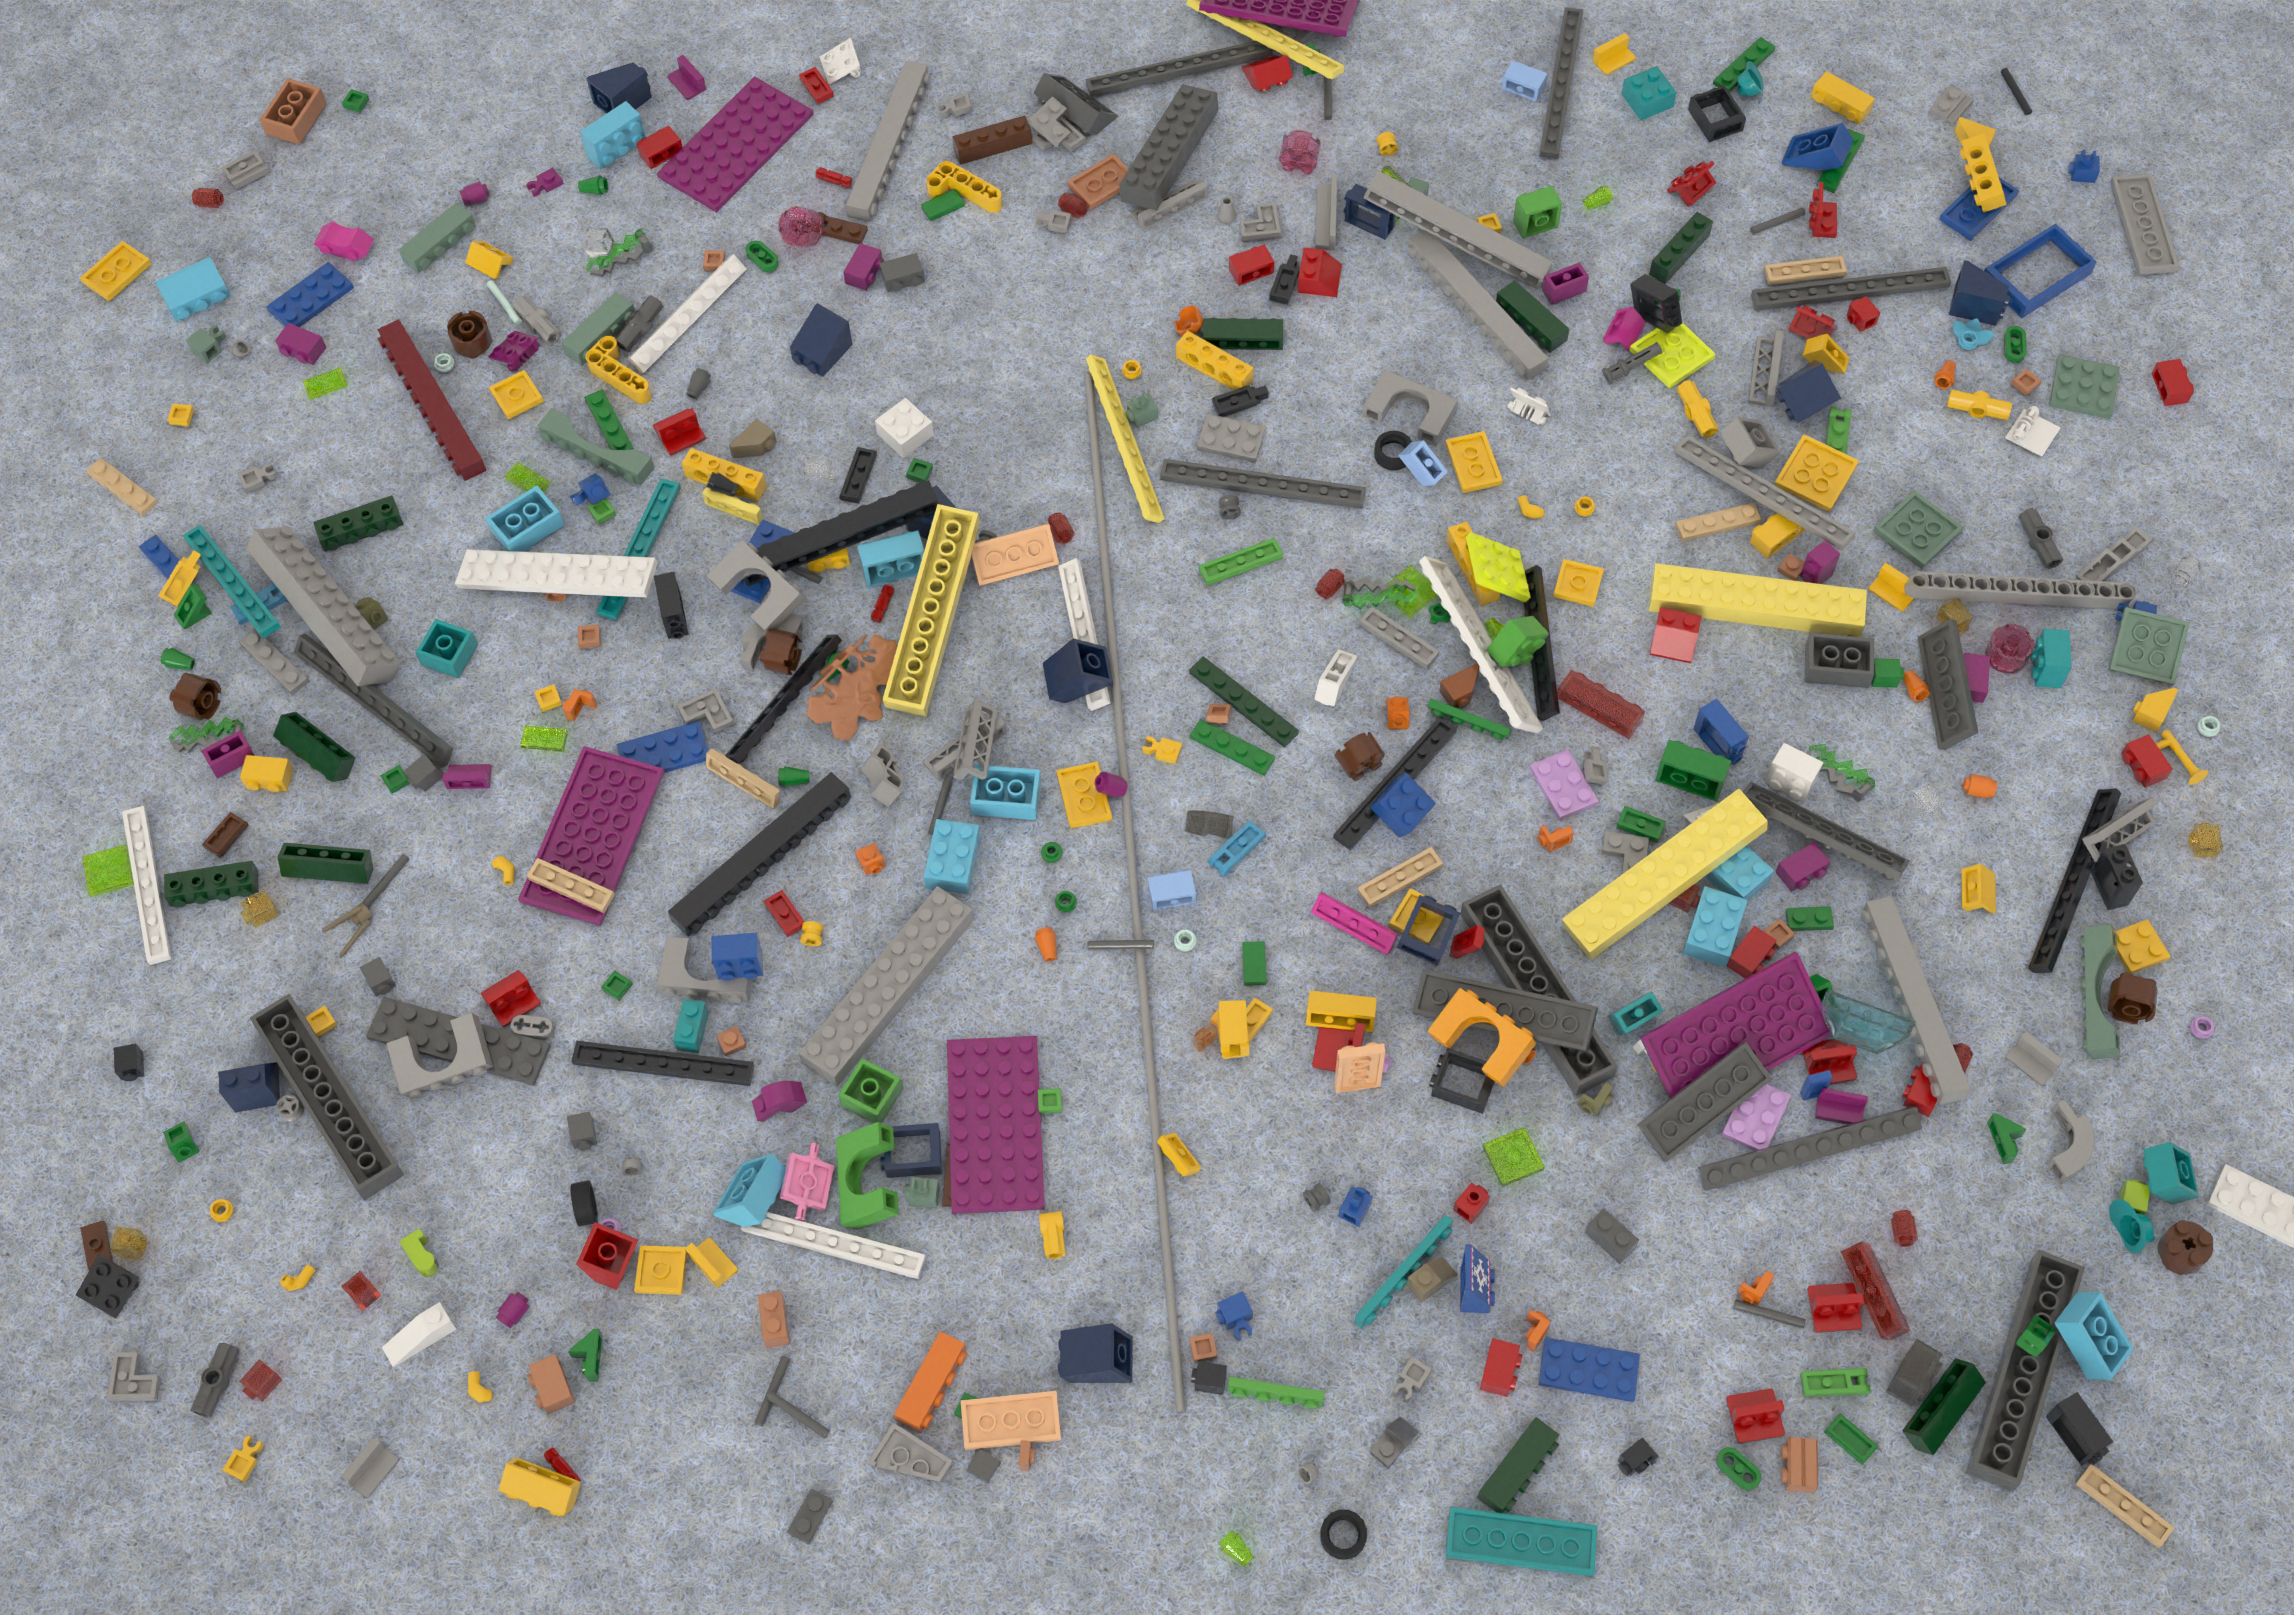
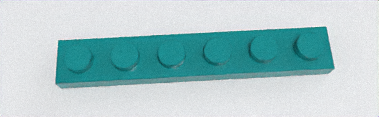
(1398, 1279)

